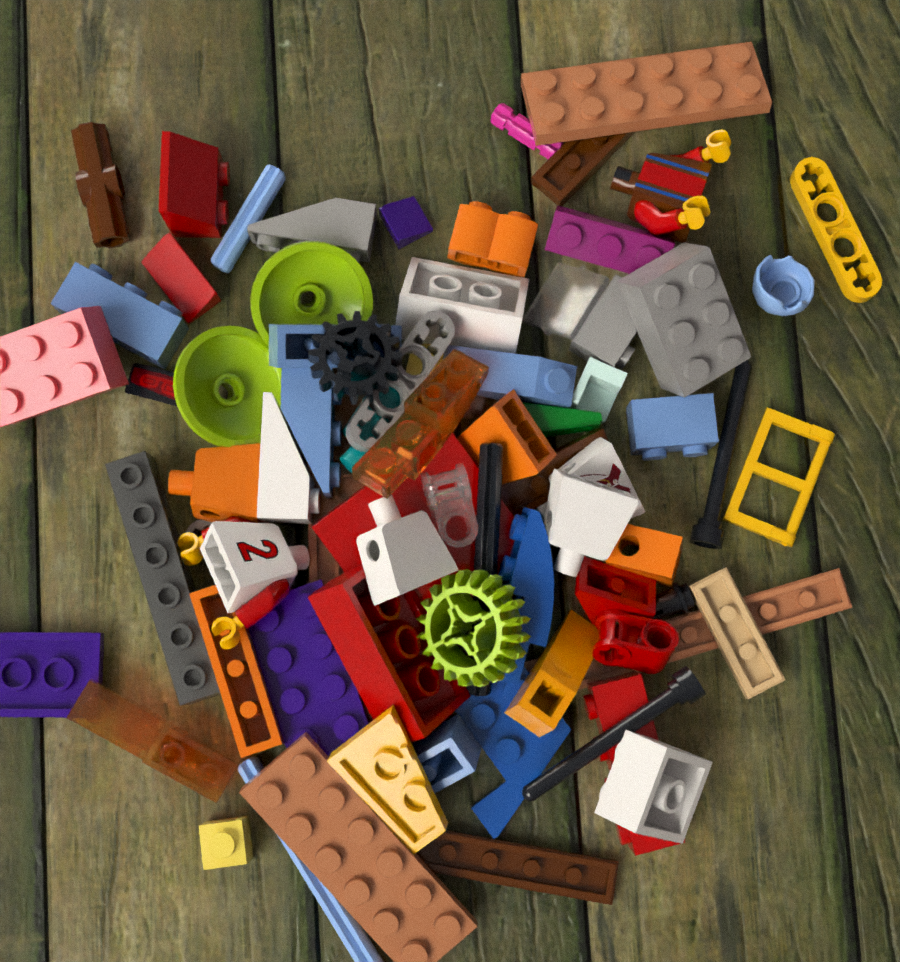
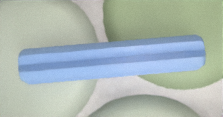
(250, 212)

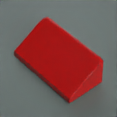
(180, 279)

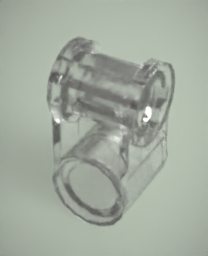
(450, 503)

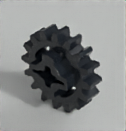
(364, 373)

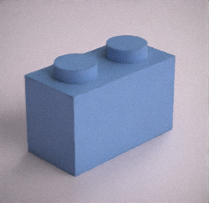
(672, 426)

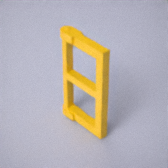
(805, 487)

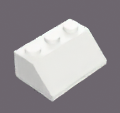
(481, 303)

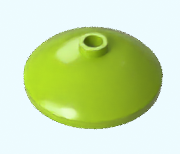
(311, 266)
(239, 363)

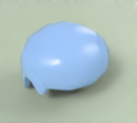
(782, 286)

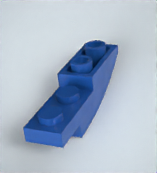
(532, 574)

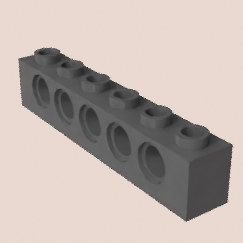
(163, 574)

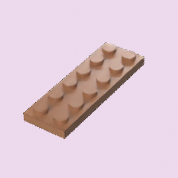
(645, 93)
(357, 856)

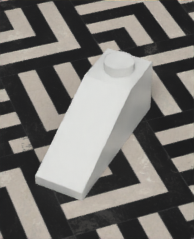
(284, 481)

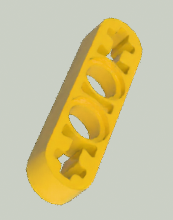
(842, 227)

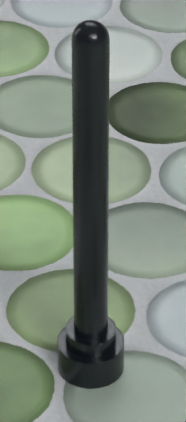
(708, 530)
(680, 690)

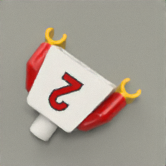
(248, 568)

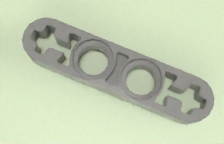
(406, 382)

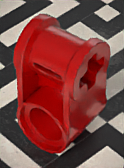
(635, 642)

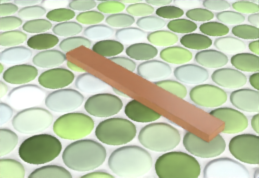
(770, 608)

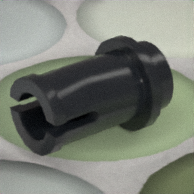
(673, 601)

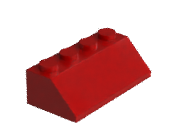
(384, 653)

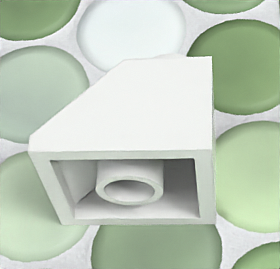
(652, 787)

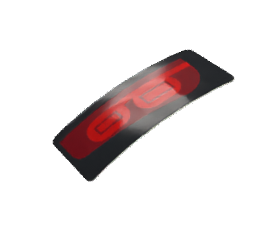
(151, 383)

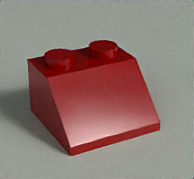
(192, 187)

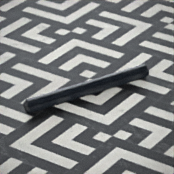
(488, 524)

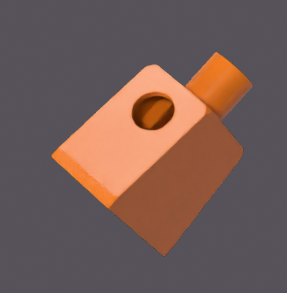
(512, 426)
(221, 483)
(656, 557)

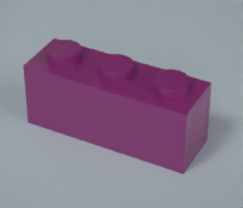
(604, 241)

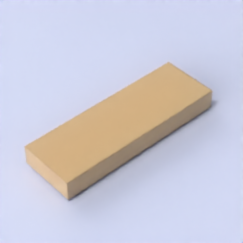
(736, 633)

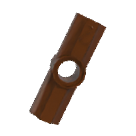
(100, 185)

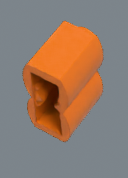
(492, 239)

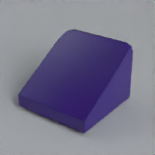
(405, 221)

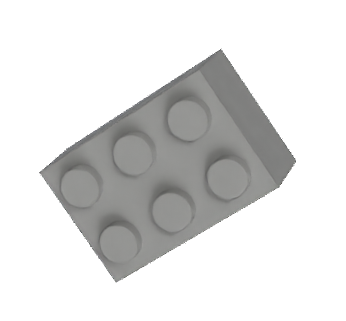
(684, 318)

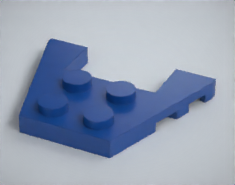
(512, 749)

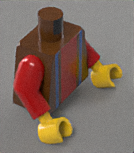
(671, 187)

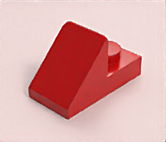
(610, 587)

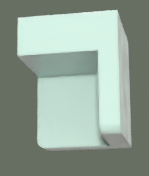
(598, 388)

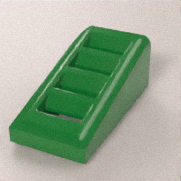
(563, 421)

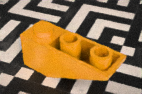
(555, 676)

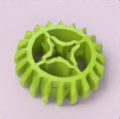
(452, 615)

